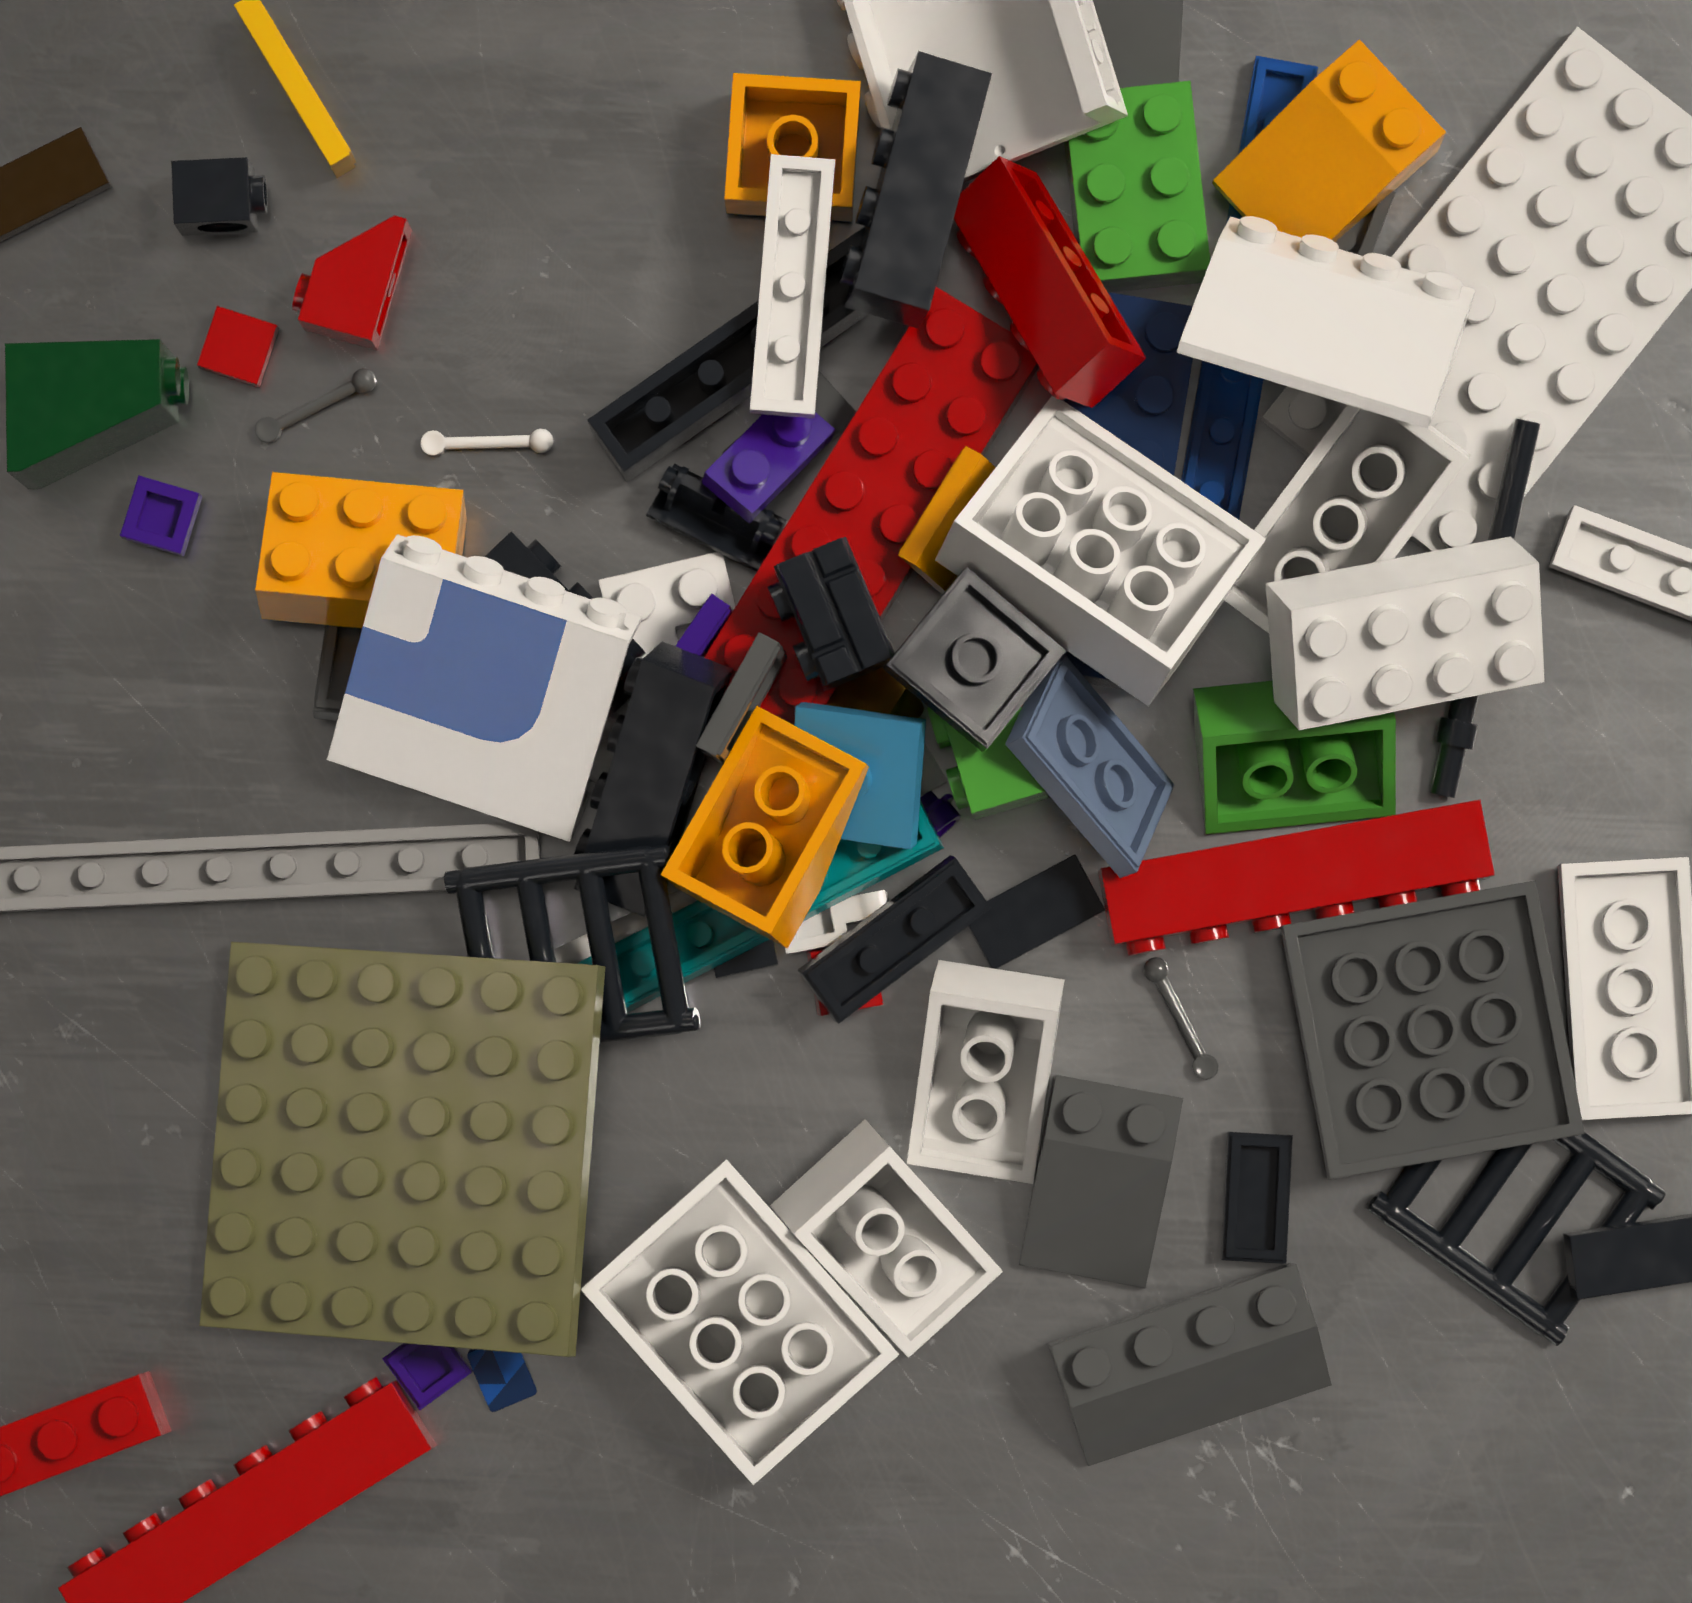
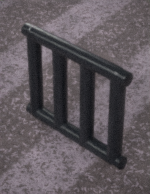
(589, 872)
(1498, 1281)

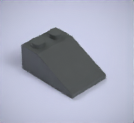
(1100, 1181)

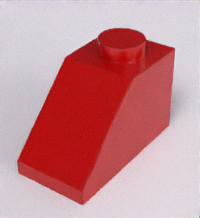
(354, 285)

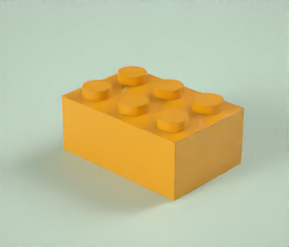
(329, 538)

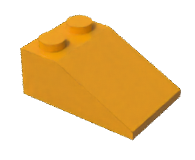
(1333, 150)
(768, 827)

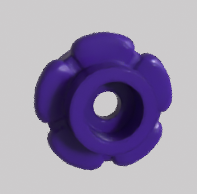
(940, 811)

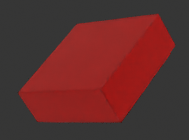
(238, 346)

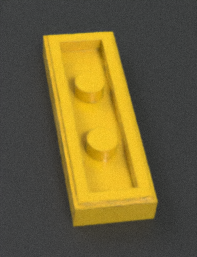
(296, 86)

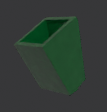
(85, 403)

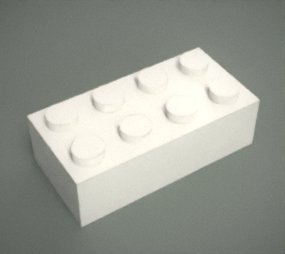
(1349, 503)
(1405, 632)

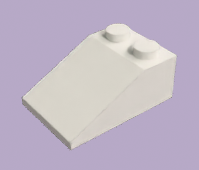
(985, 1071)
(886, 1238)

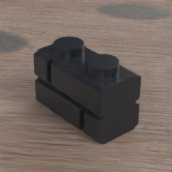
(832, 614)

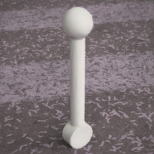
(436, 444)

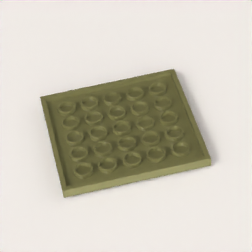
(403, 1147)

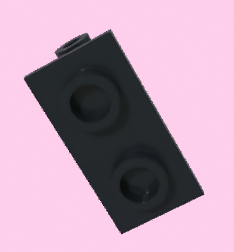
(702, 516)

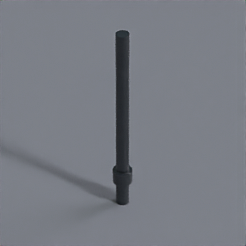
(1457, 731)

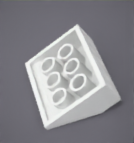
(1328, 320)
(1101, 548)
(740, 1322)

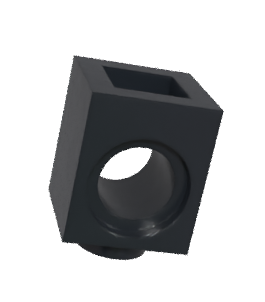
(217, 196)

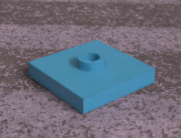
(893, 750)

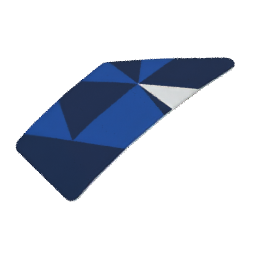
(501, 1377)

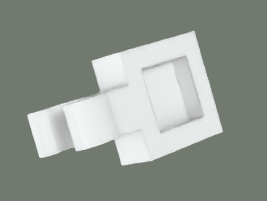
(832, 923)

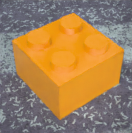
(792, 120)

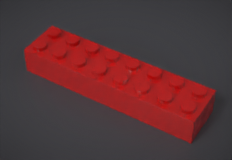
(935, 395)

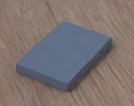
(1091, 766)

